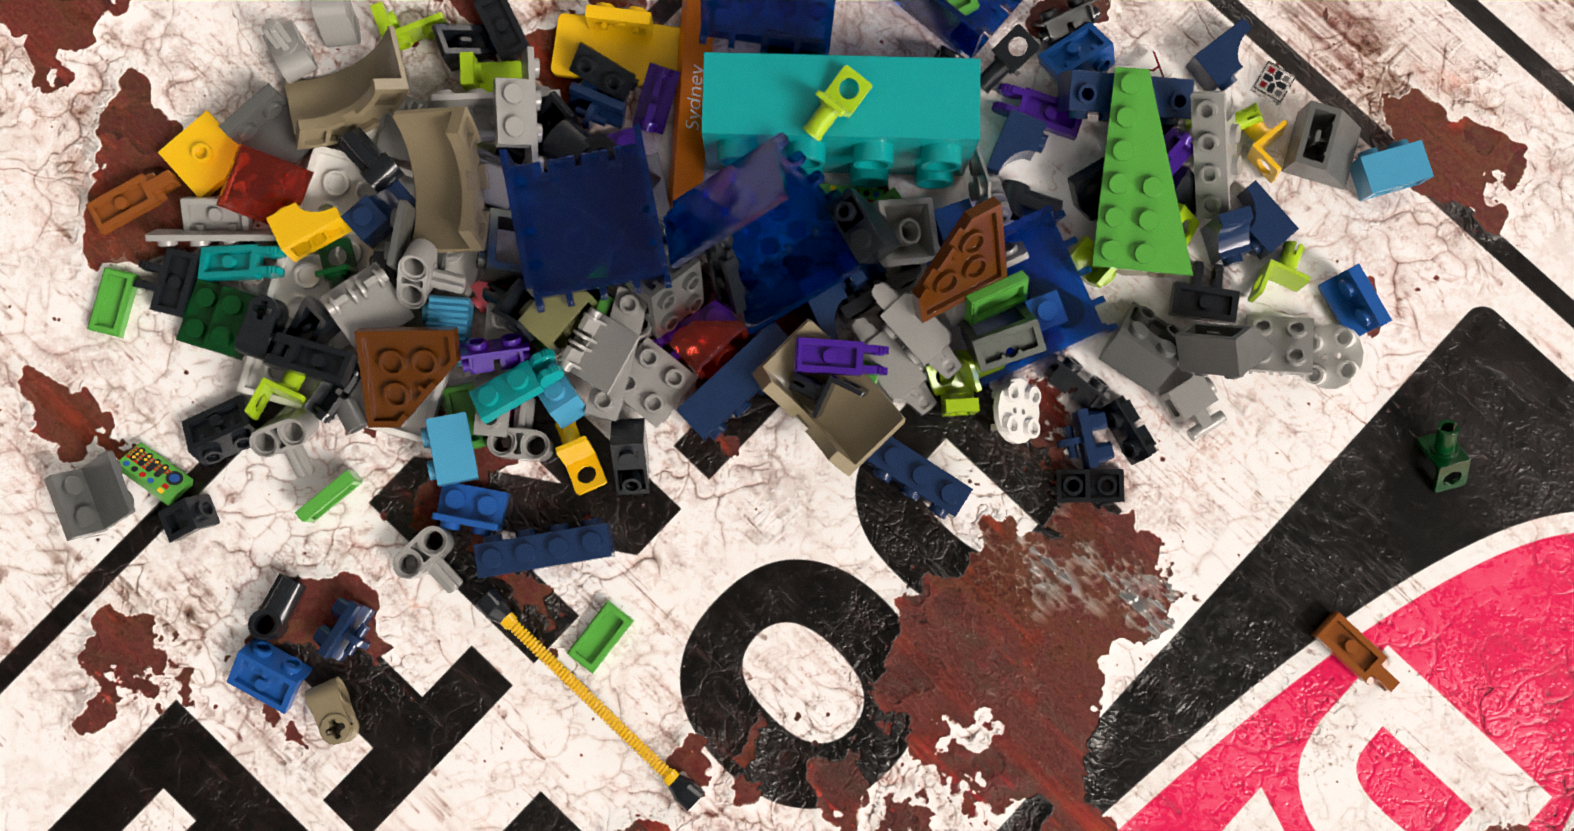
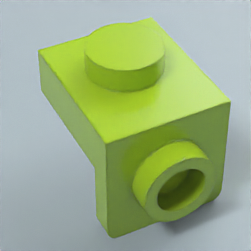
(1082, 257)

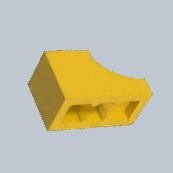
(305, 232)

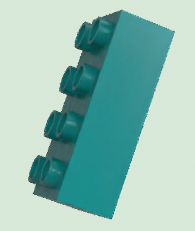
(911, 122)

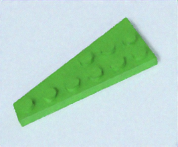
(1138, 202)

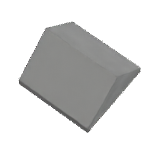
(914, 226)

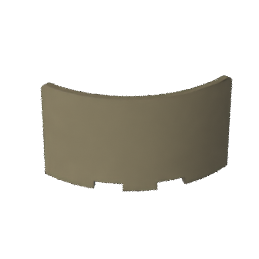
(348, 98)
(446, 177)
(849, 425)

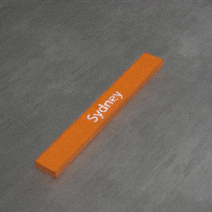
(687, 140)

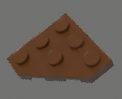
(965, 262)
(402, 369)

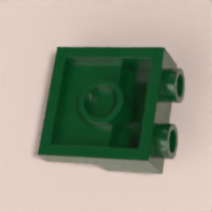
(214, 318)

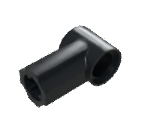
(375, 166)
(1024, 201)
(279, 605)

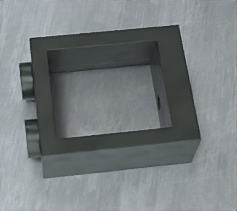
(493, 270)
(992, 337)

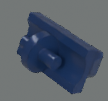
(595, 106)
(1084, 425)
(348, 631)

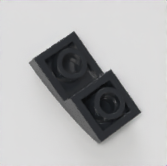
(1090, 486)

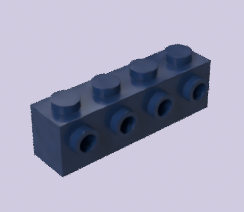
(1091, 93)
(731, 387)
(919, 478)
(544, 550)

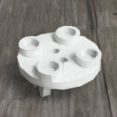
(1336, 372)
(1016, 411)

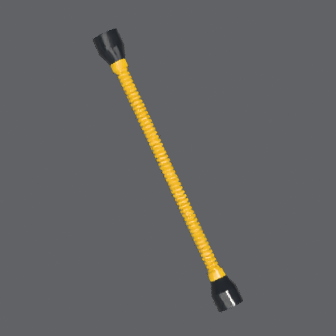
(683, 789)

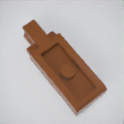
(131, 200)
(1355, 651)

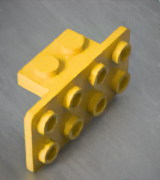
(620, 35)

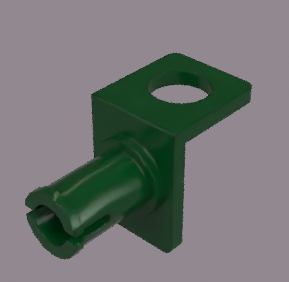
(337, 274)
(1446, 455)

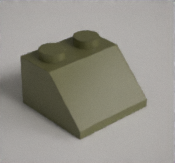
(558, 320)

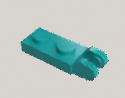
(239, 263)
(516, 386)

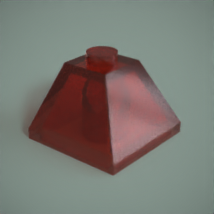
(262, 184)
(709, 345)

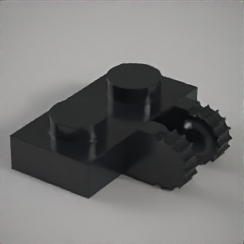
(174, 283)
(1204, 302)

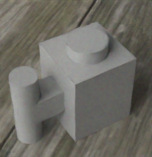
(1191, 400)

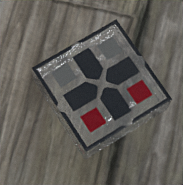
(1273, 83)

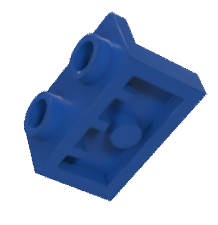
(1082, 50)
(1354, 301)
(472, 507)
(268, 674)

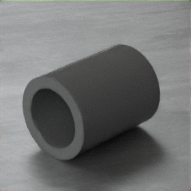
(351, 416)

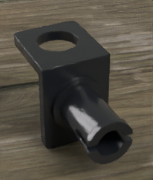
(1005, 61)
(508, 305)
(820, 391)

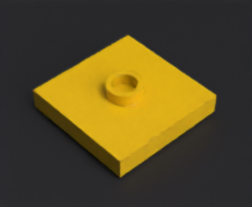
(201, 155)

